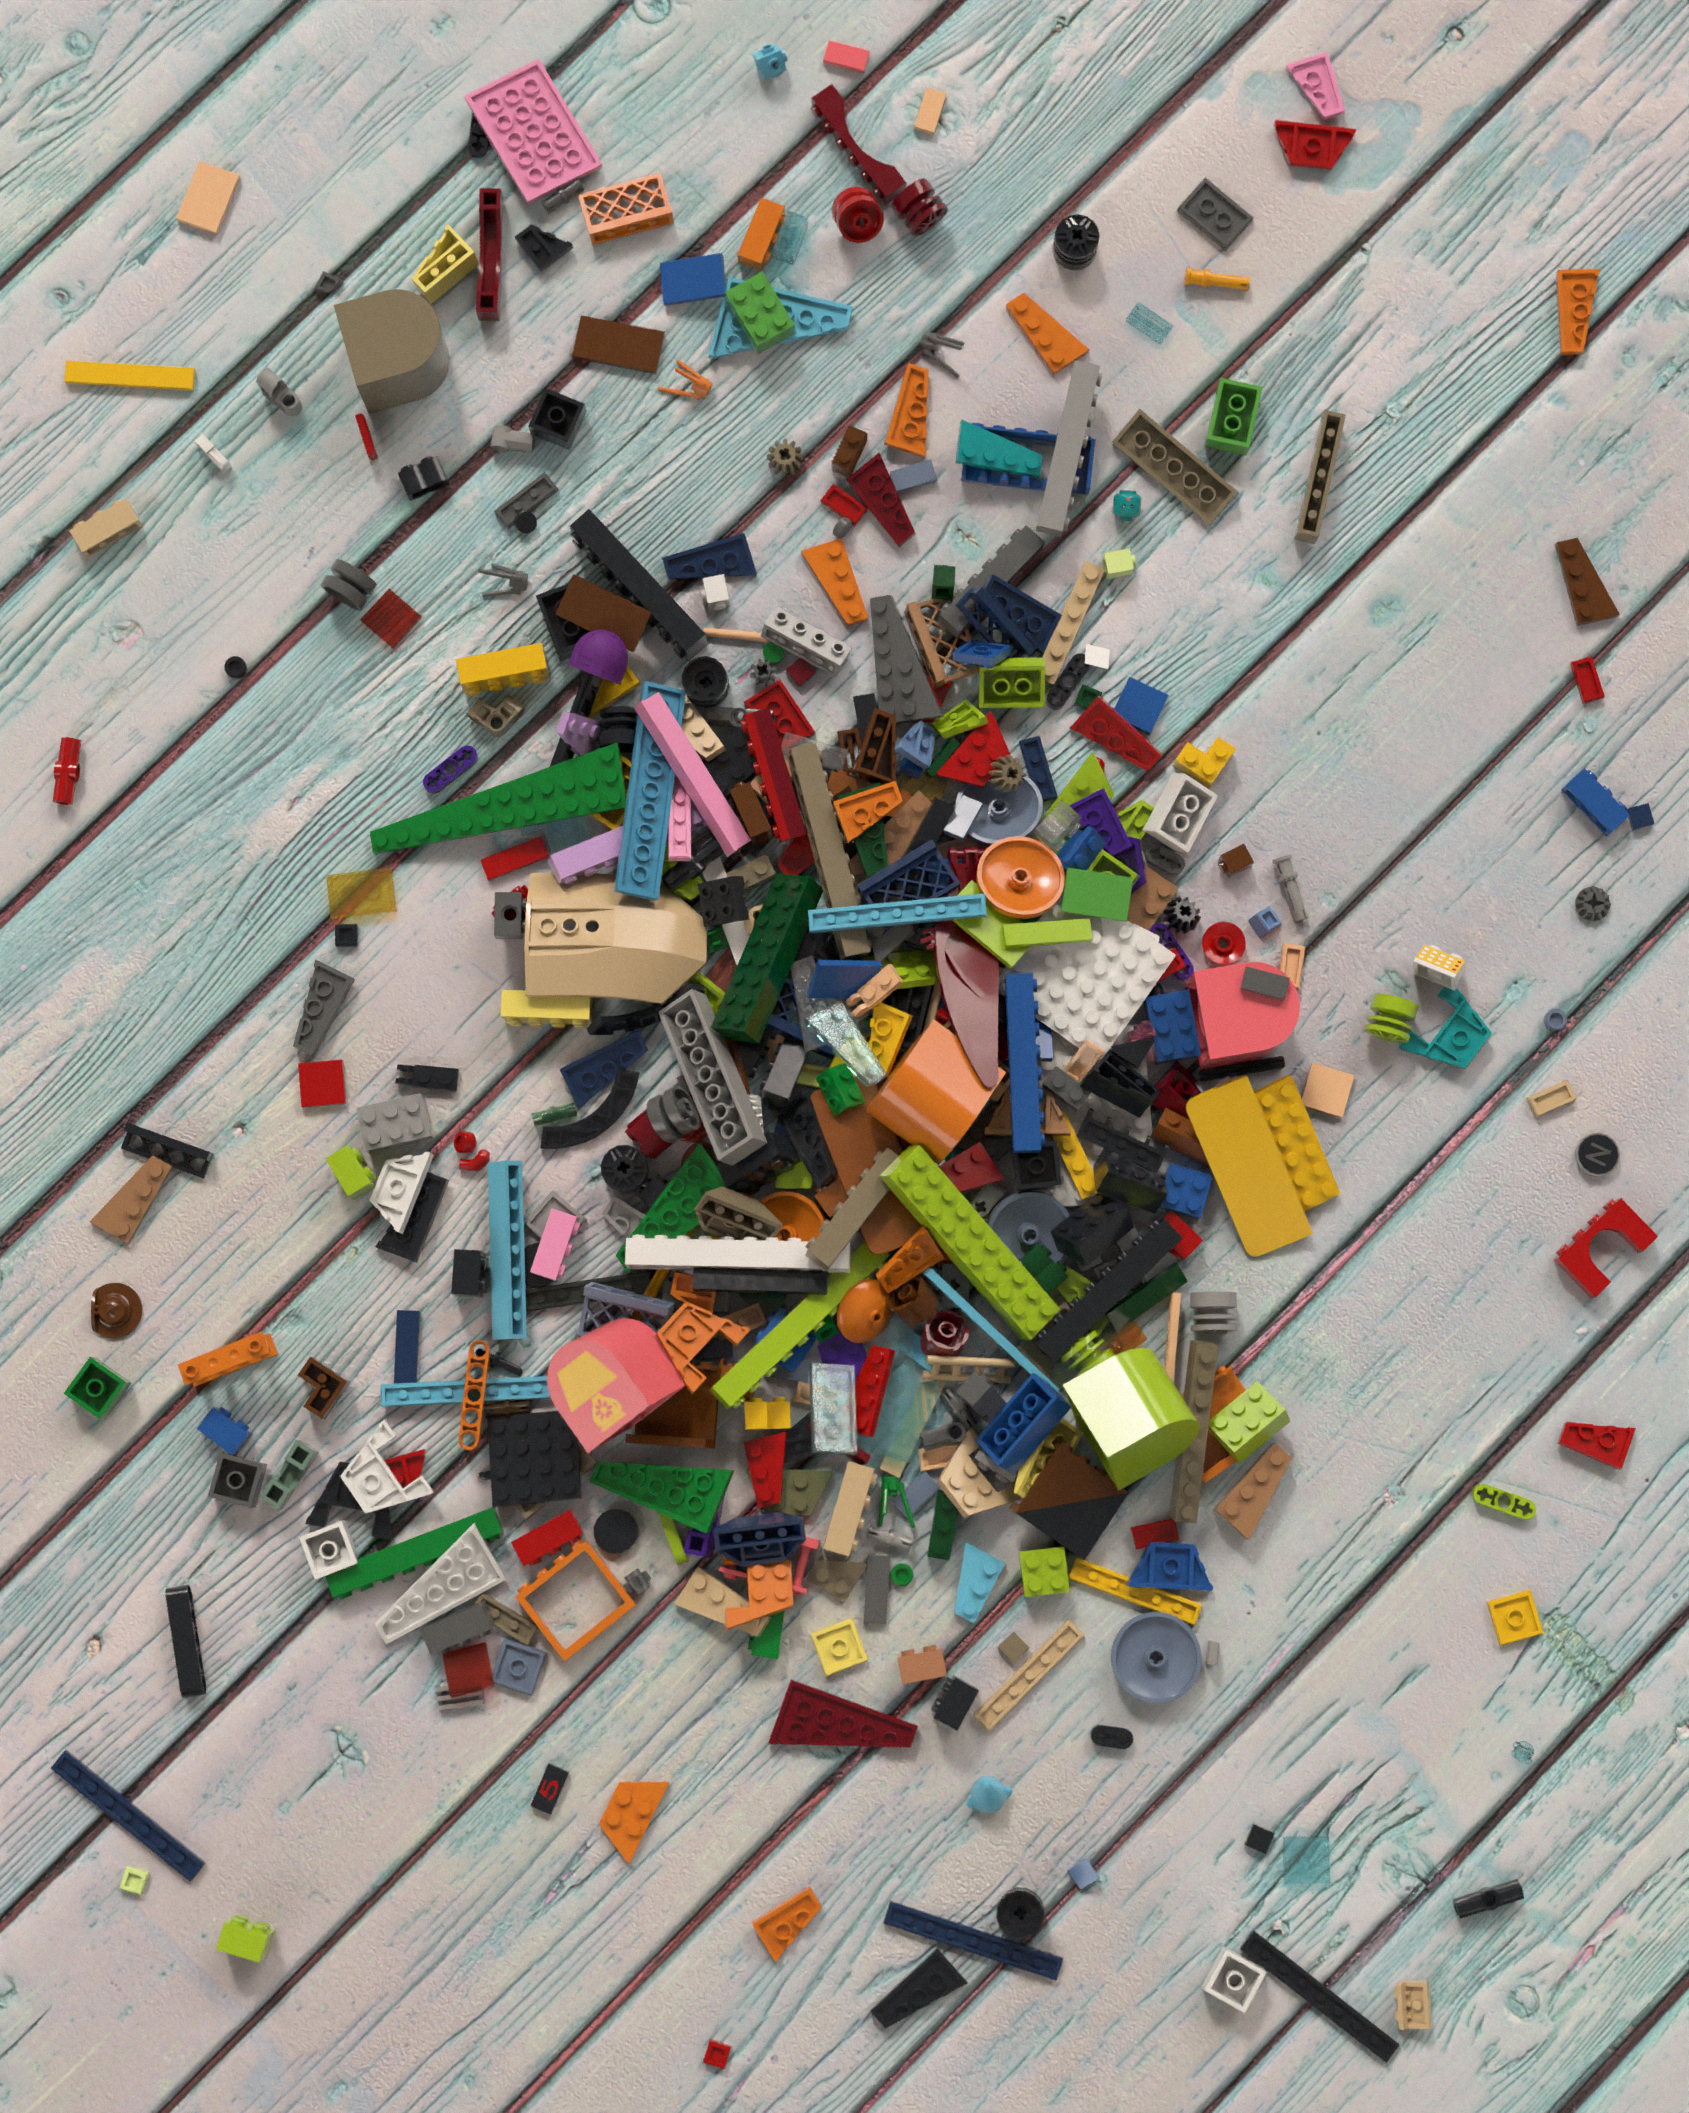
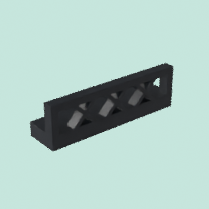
(169, 1142)

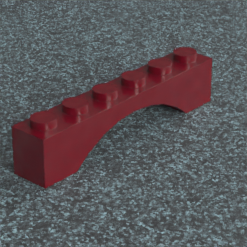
(882, 177)
(490, 258)

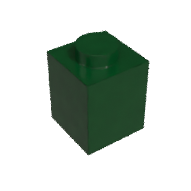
(943, 582)

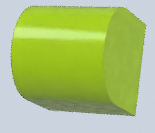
(1131, 1415)

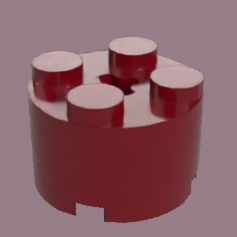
(642, 1132)
(944, 1334)

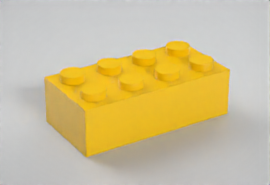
(503, 669)

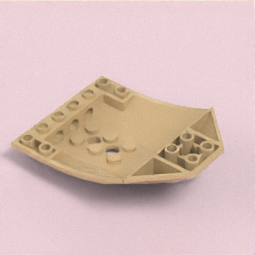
(637, 953)

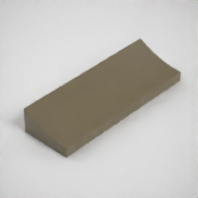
(1175, 467)

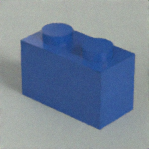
(224, 1430)

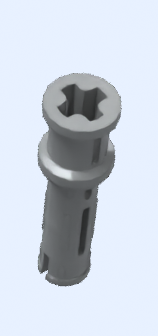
(1288, 878)

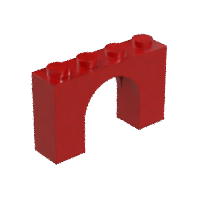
(1576, 1257)

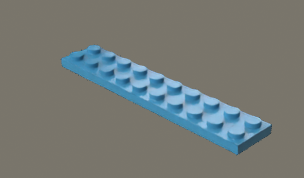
(647, 805)

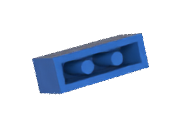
(1596, 801)

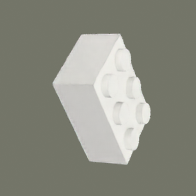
(1180, 812)

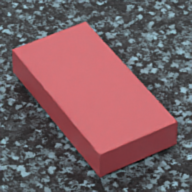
(846, 56)

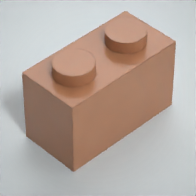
(921, 1665)

